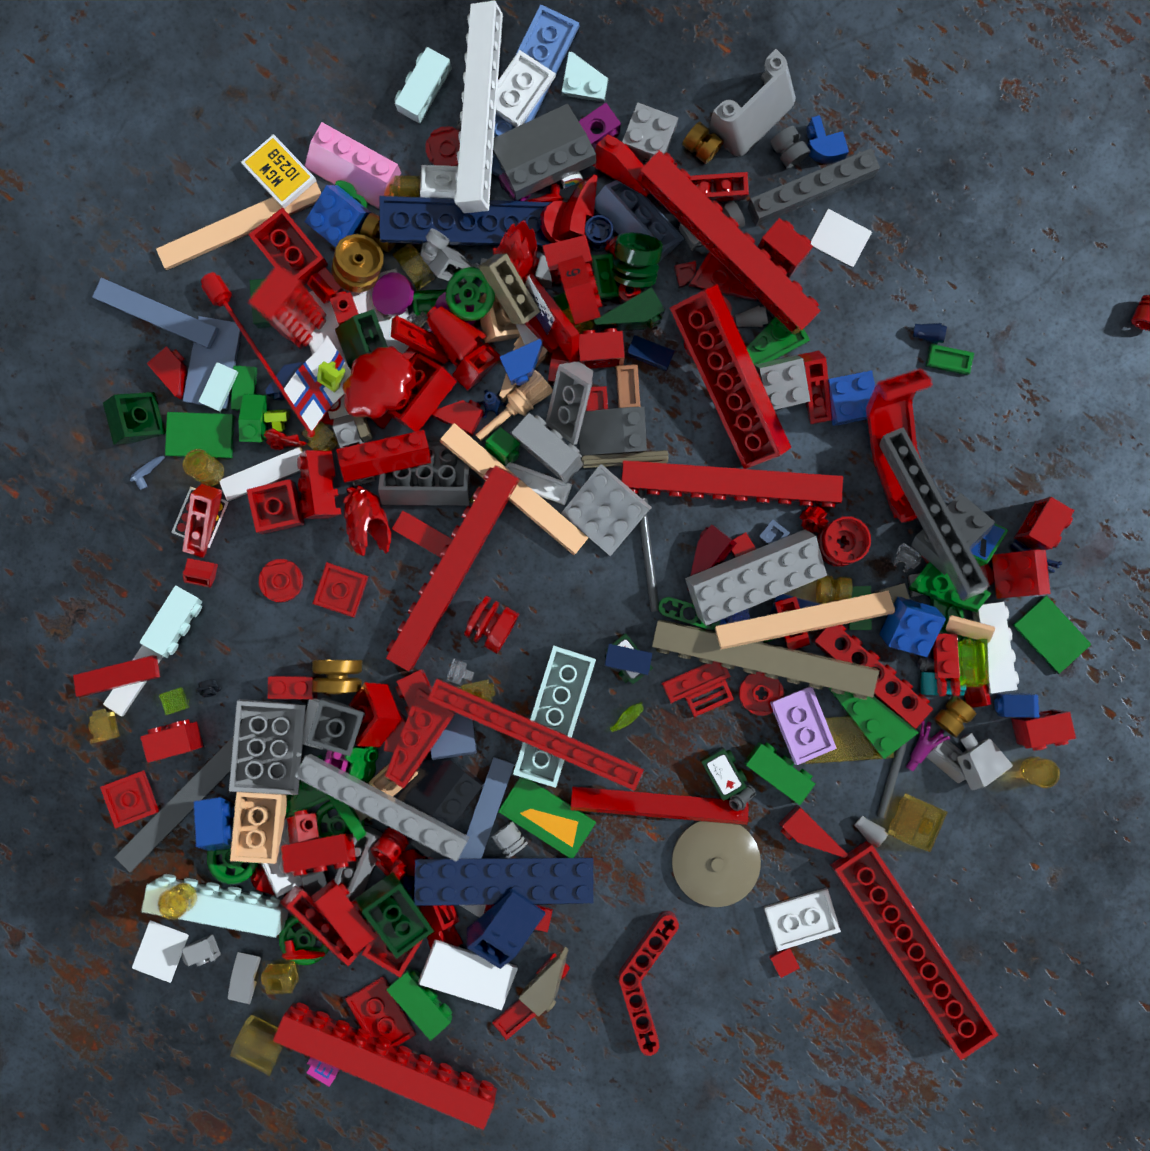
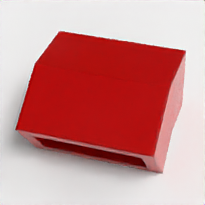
(324, 285)
(199, 572)

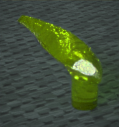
(628, 717)

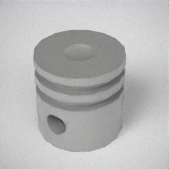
(509, 839)

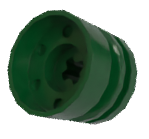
(636, 259)

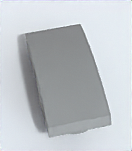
(242, 978)

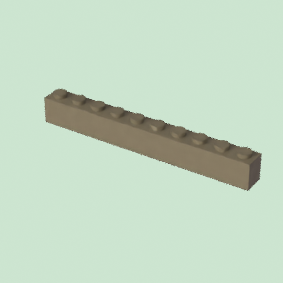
(767, 658)

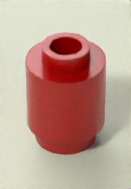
(624, 296)

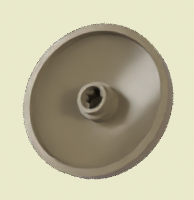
(716, 863)

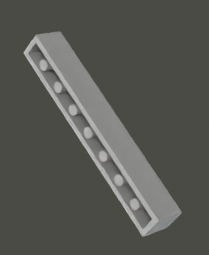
(382, 807)

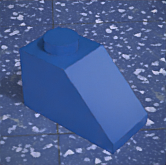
(521, 362)
(1017, 705)

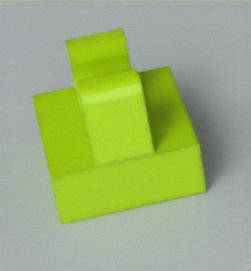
(330, 376)
(277, 418)

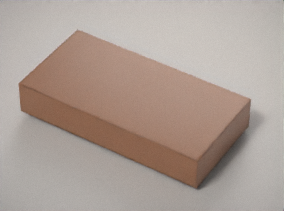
(627, 386)

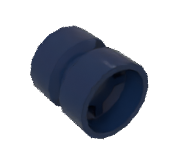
(598, 232)

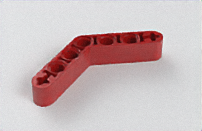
(639, 971)

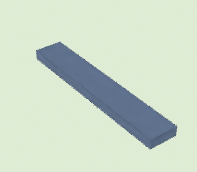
(155, 313)
(487, 808)

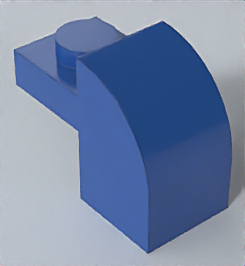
(825, 148)

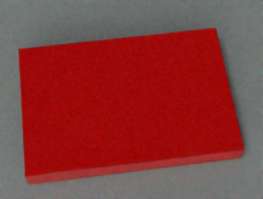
(380, 1013)

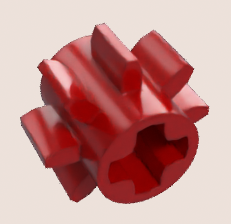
(814, 519)

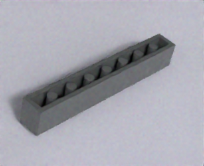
(933, 514)

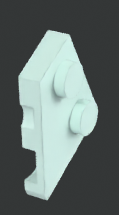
(583, 80)

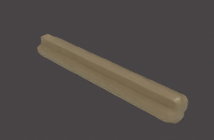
(616, 459)

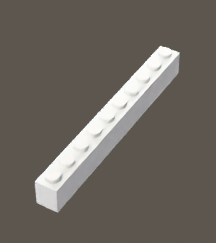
(478, 107)

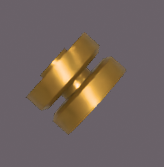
(357, 263)
(337, 676)

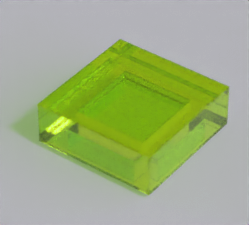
(174, 701)

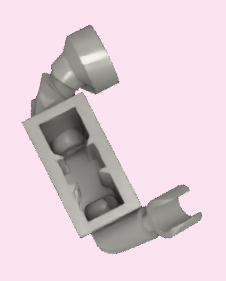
(443, 259)

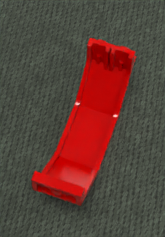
(887, 411)

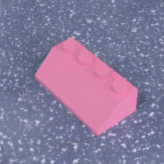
(344, 159)

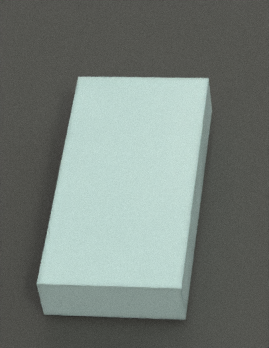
(218, 386)

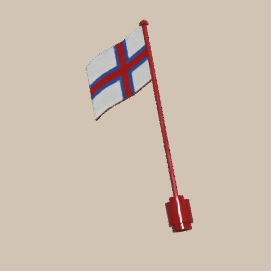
(303, 392)

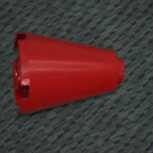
(454, 334)

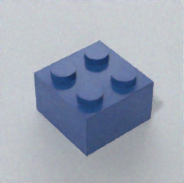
(336, 215)
(850, 397)
(912, 627)
(214, 823)

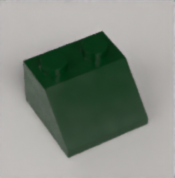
(133, 417)

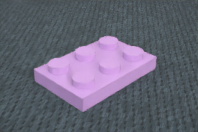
(803, 725)

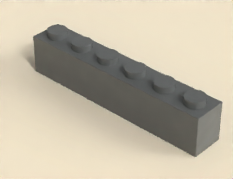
(813, 187)

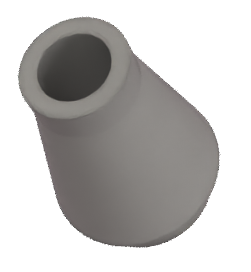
(752, 318)
(871, 831)

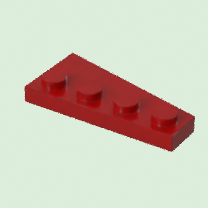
(561, 329)
(421, 731)

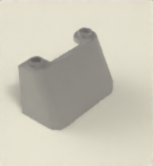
(746, 125)

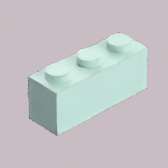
(422, 84)
(171, 622)

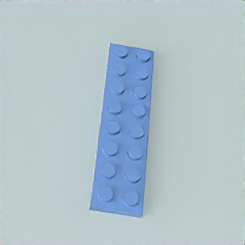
(547, 44)

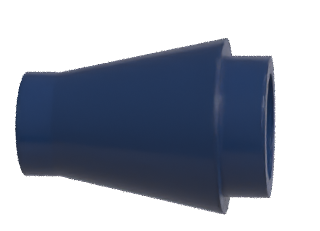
(932, 332)

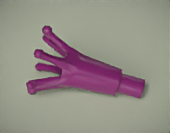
(925, 745)

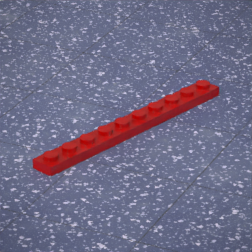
(535, 734)

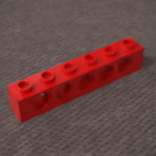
(919, 707)

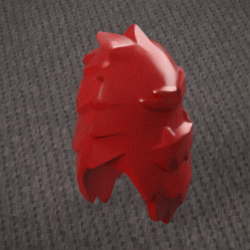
(521, 248)
(365, 515)

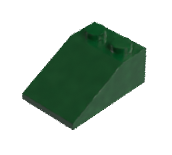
(635, 314)
(394, 915)

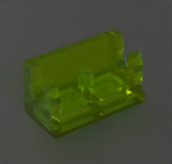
(973, 662)

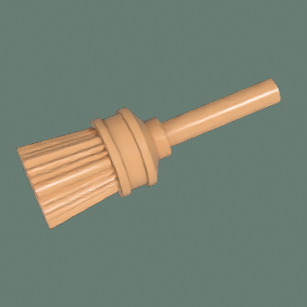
(520, 402)

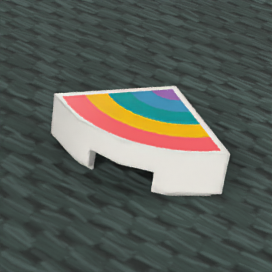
(572, 180)

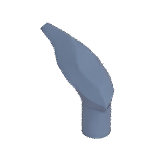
(144, 470)

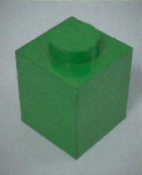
(503, 446)

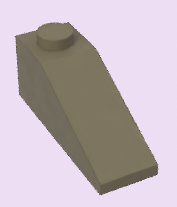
(543, 988)

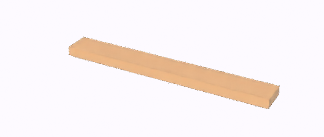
(230, 229)
(522, 497)
(804, 619)

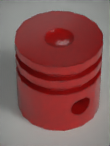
(1142, 314)
(389, 846)

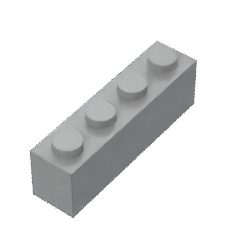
(359, 871)

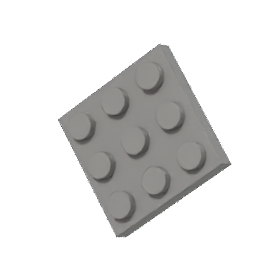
(606, 510)

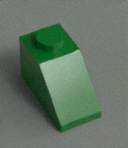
(252, 418)

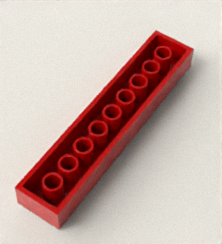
(727, 242)
(914, 950)
(385, 1065)

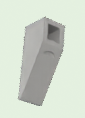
(348, 435)

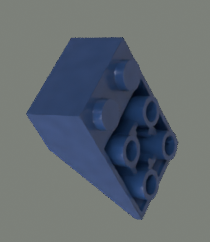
(504, 929)

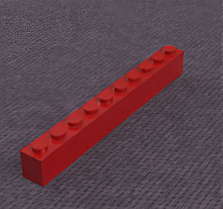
(732, 482)
(453, 567)

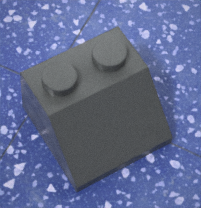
(335, 727)

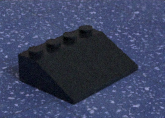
(440, 791)

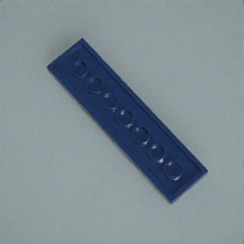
(413, 217)
(490, 879)

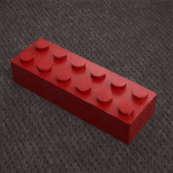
(288, 307)

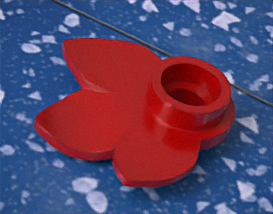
(280, 440)

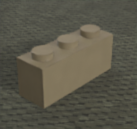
(509, 288)

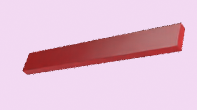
(656, 805)

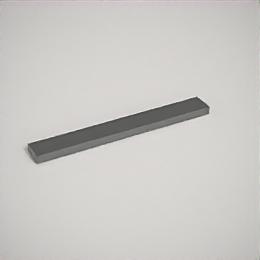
(177, 808)

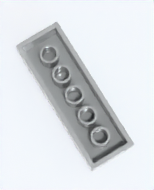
(756, 577)

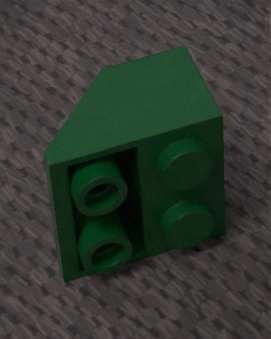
(360, 336)

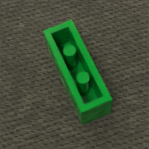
(780, 772)
(420, 1003)

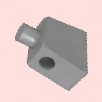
(981, 762)

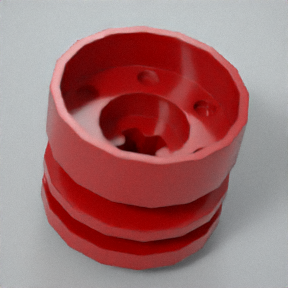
(853, 535)
(491, 624)

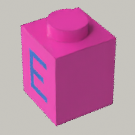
(322, 1071)

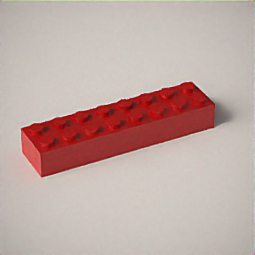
(730, 377)

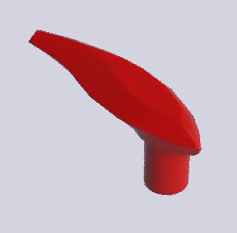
(554, 196)
(291, 954)

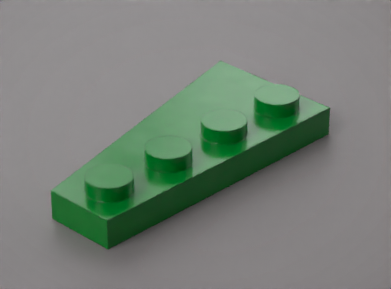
(877, 722)

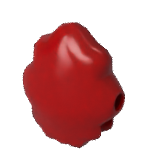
(378, 383)

